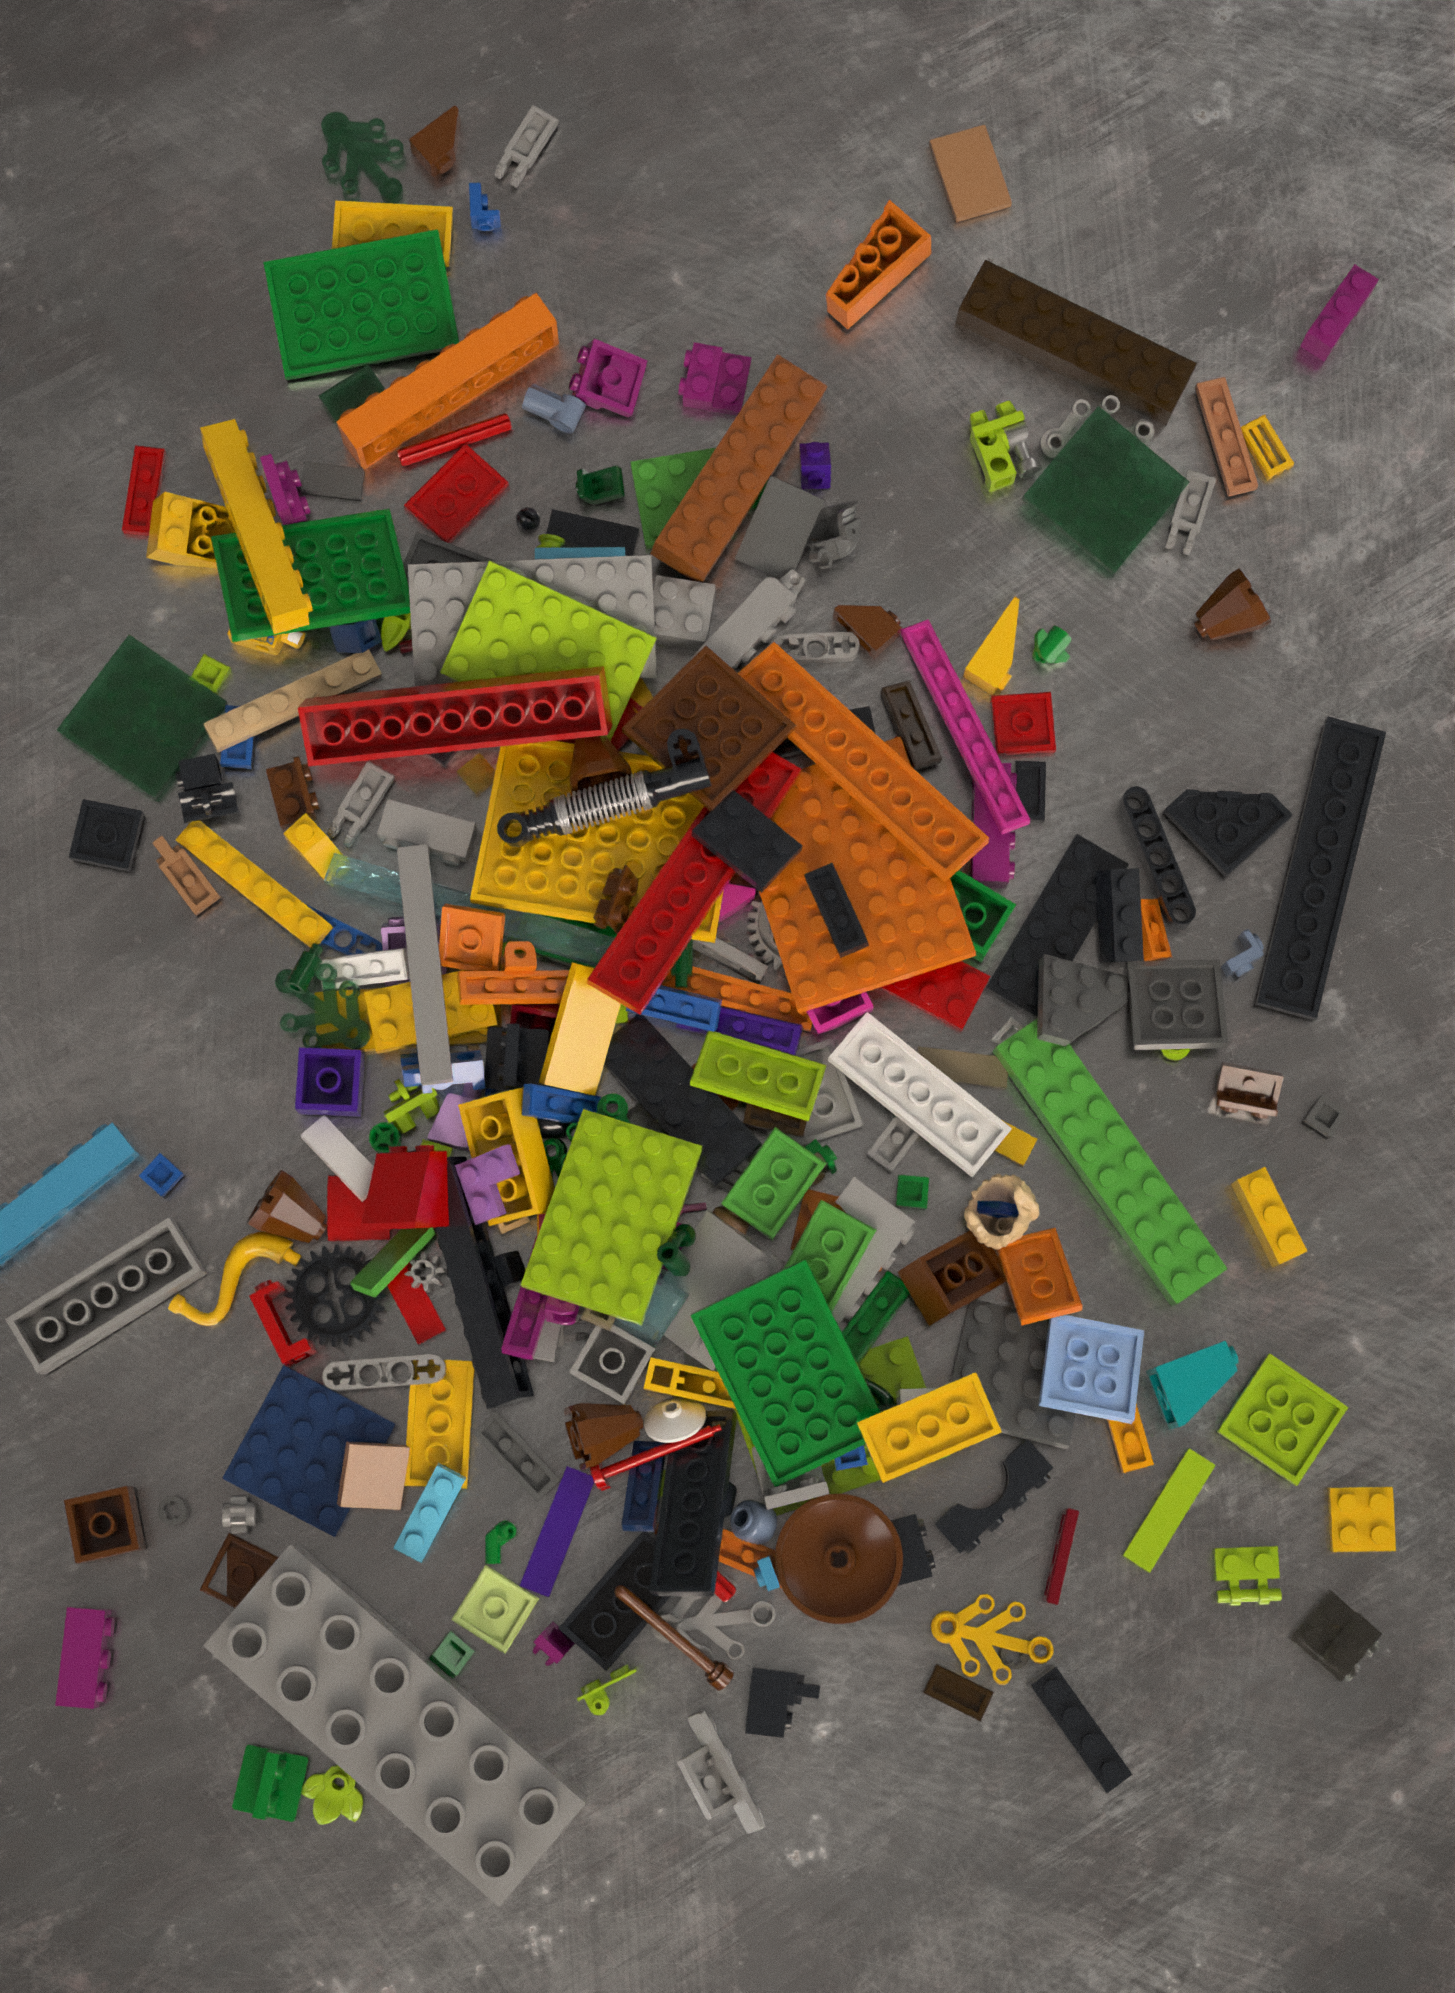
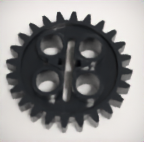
(308, 1303)

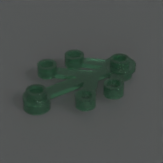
(360, 153)
(327, 1012)

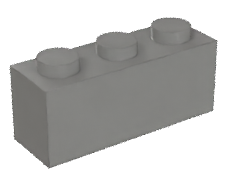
(411, 826)

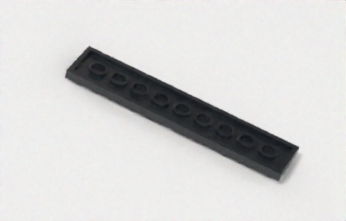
(1320, 868)

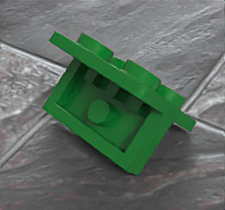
(270, 1783)

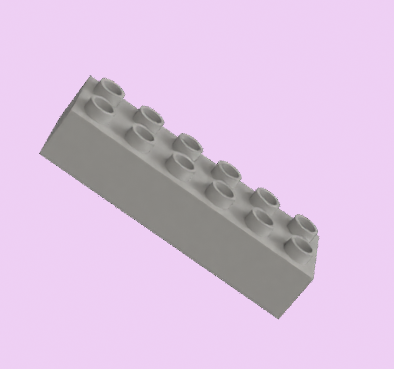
(396, 1723)

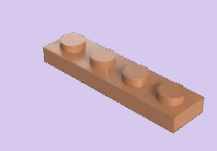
(1226, 436)

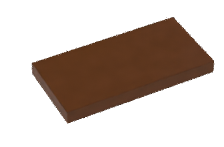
(244, 1569)

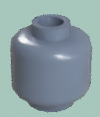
(753, 1522)

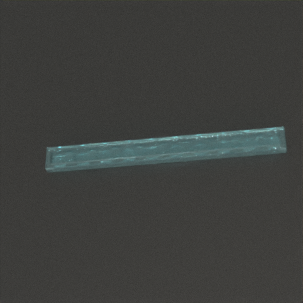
(541, 931)

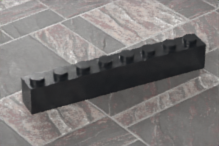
(480, 1299)

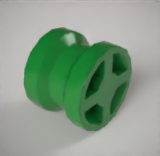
(381, 1134)

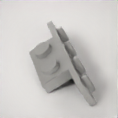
(714, 1777)

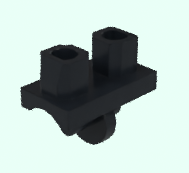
(208, 802)

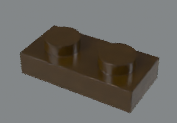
(769, 1119)

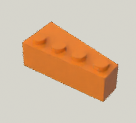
(879, 264)

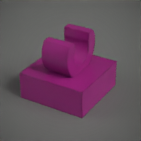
(553, 1643)

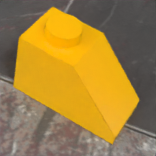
(311, 844)

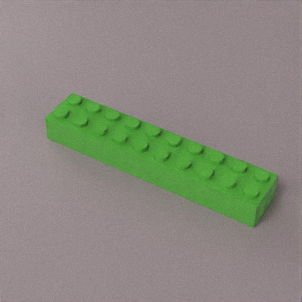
(1111, 1163)

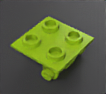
(595, 1694)

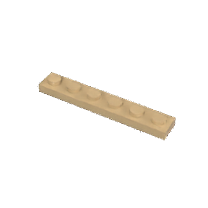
(284, 702)

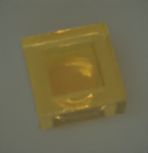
(477, 774)

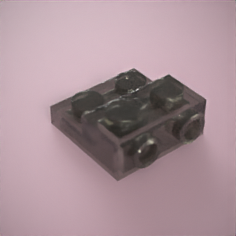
(1336, 1637)

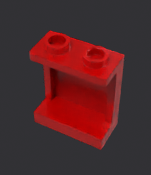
(289, 1353)

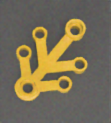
(986, 1638)

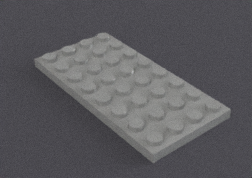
(444, 591)

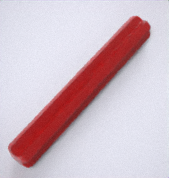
(454, 439)

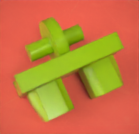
(399, 1112)

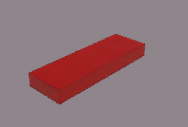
(143, 489)
(416, 1307)

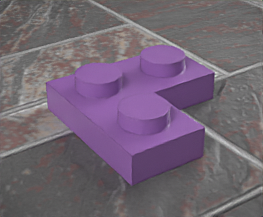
(480, 1178)

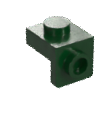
(600, 485)

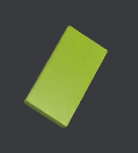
(758, 1075)

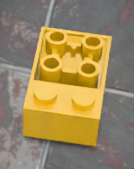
(183, 530)

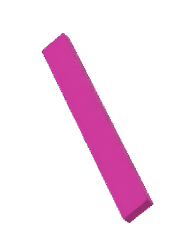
(965, 727)

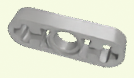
(807, 658)

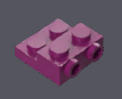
(608, 377)
(714, 379)
(284, 487)

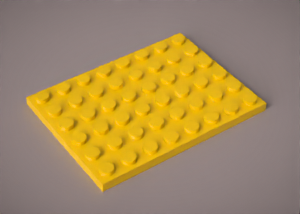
(569, 871)

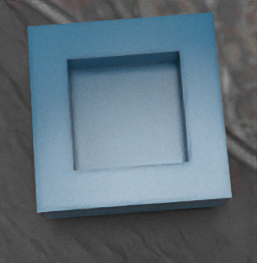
(765, 1574)

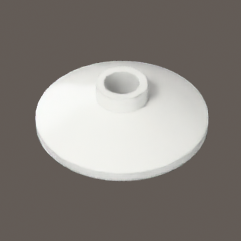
(674, 1419)

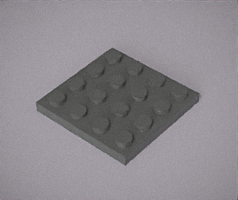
(1010, 1371)

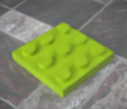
(1282, 1419)

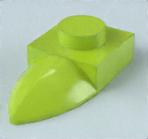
(394, 630)

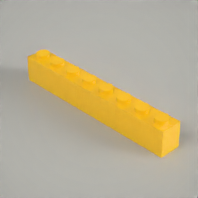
(255, 527)

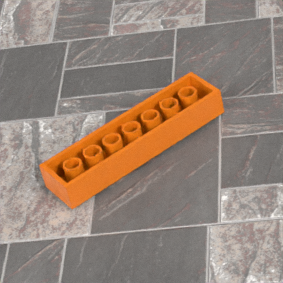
(448, 381)

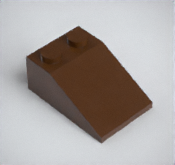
(952, 1276)

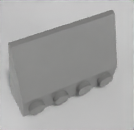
(720, 1265)

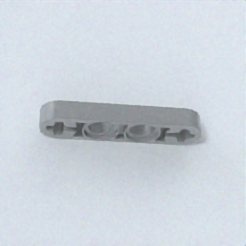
(384, 1375)

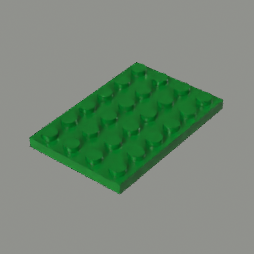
(361, 304)
(345, 565)
(788, 1371)

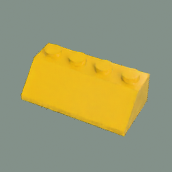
(499, 1122)

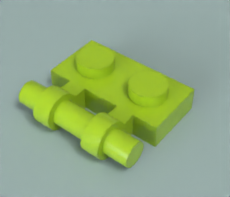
(1246, 1564)

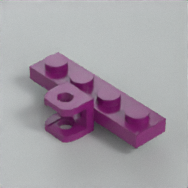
(529, 1317)

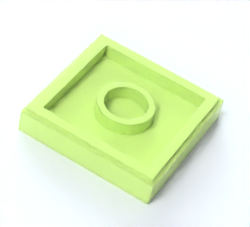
(495, 1609)

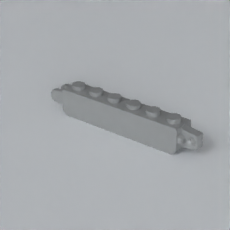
(755, 620)

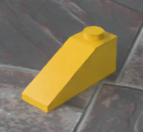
(994, 658)
(686, 1382)

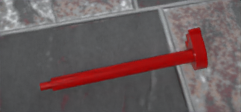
(600, 1474)

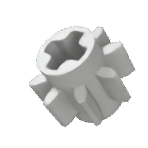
(430, 1278)
(239, 1514)

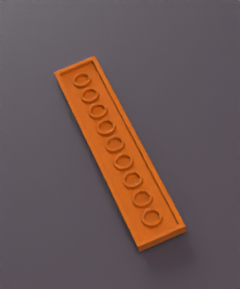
(866, 765)

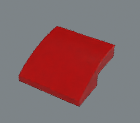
(346, 1214)

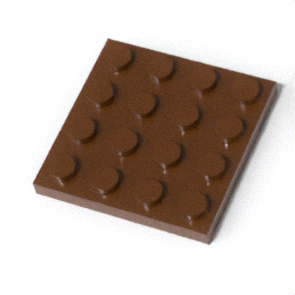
(726, 715)

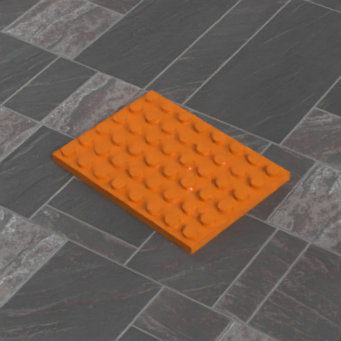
(899, 901)

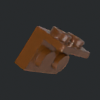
(292, 792)

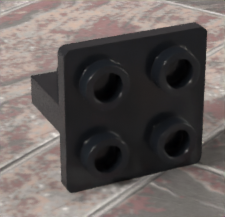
(514, 1056)

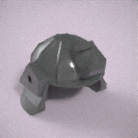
(834, 533)

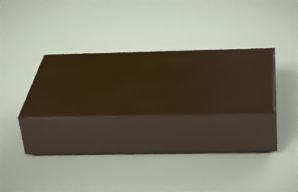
(958, 1692)

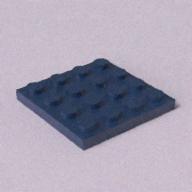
(299, 1446)

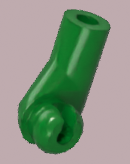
(496, 1538)

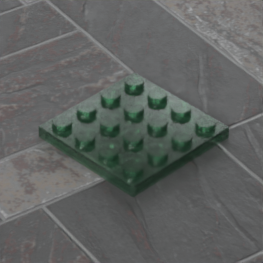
(1105, 490)
(141, 717)

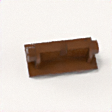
(621, 887)

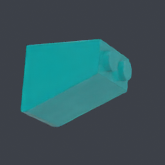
(1191, 1381)

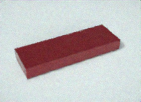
(1060, 1556)

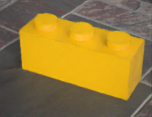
(1268, 1217)

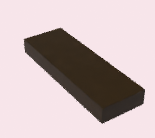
(911, 725)

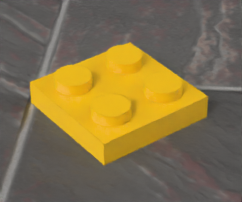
(1361, 1519)

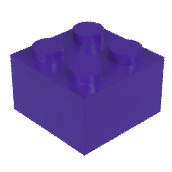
(330, 1082)

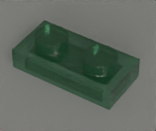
(351, 392)

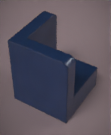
(355, 636)

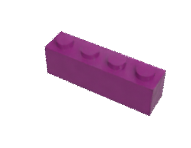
(992, 863)

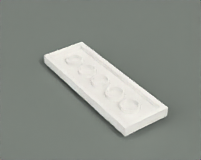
(919, 1094)

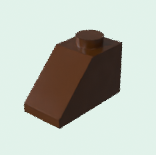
(438, 142)
(871, 626)

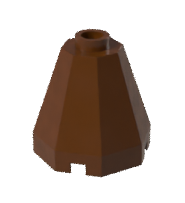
(1231, 609)
(595, 762)
(288, 1211)
(600, 1430)

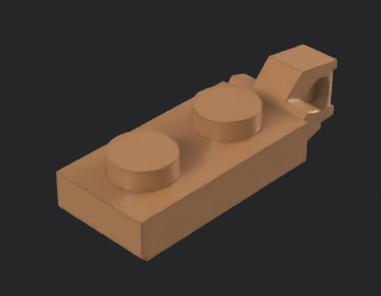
(185, 876)

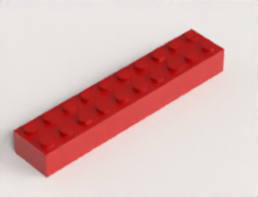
(456, 716)

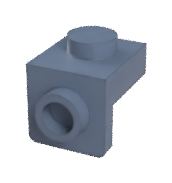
(1243, 962)

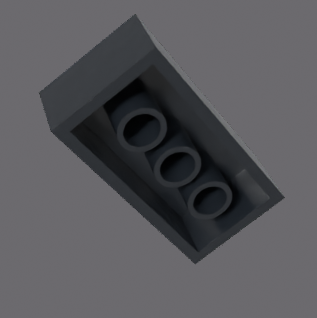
(604, 1623)

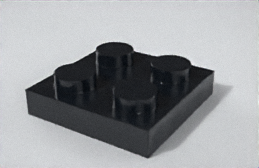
(106, 835)

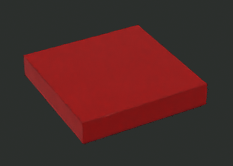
(1023, 724)

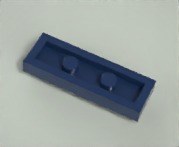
(643, 1491)

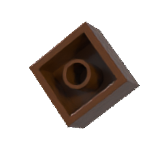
(104, 1524)

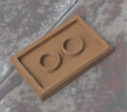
(970, 173)

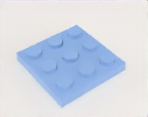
(1091, 1368)

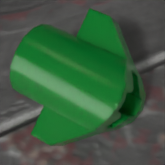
(1051, 645)

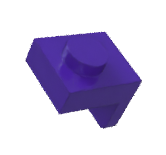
(815, 465)

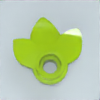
(331, 1798)

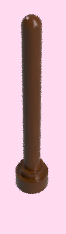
(717, 1673)

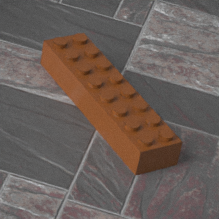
(738, 470)

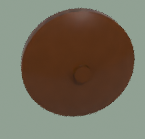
(839, 1558)

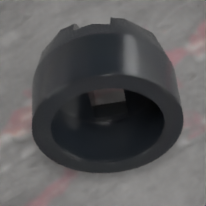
(526, 524)

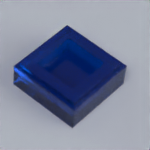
(997, 1209)

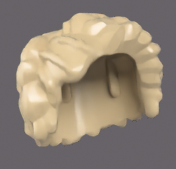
(1001, 1231)

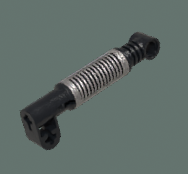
(612, 799)

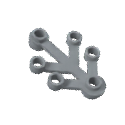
(1066, 427)
(707, 1621)

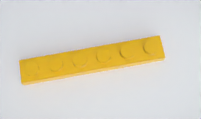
(254, 883)

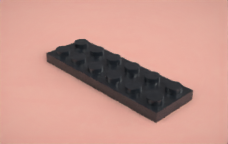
(1055, 924)
(661, 1085)
(694, 1513)

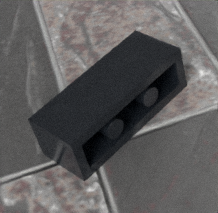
(1119, 915)

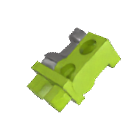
(995, 439)

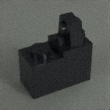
(768, 1700)

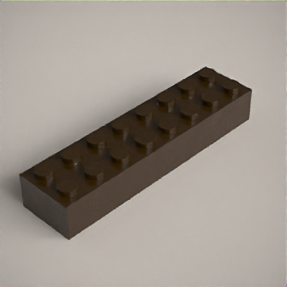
(1075, 342)

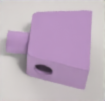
(448, 1125)

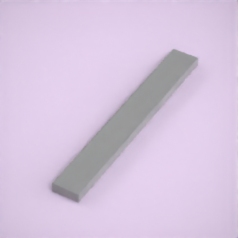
(424, 965)

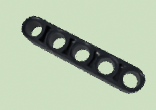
(1157, 843)

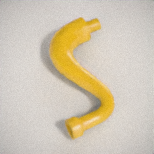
(247, 1248)

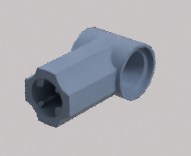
(561, 411)

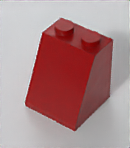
(408, 1190)

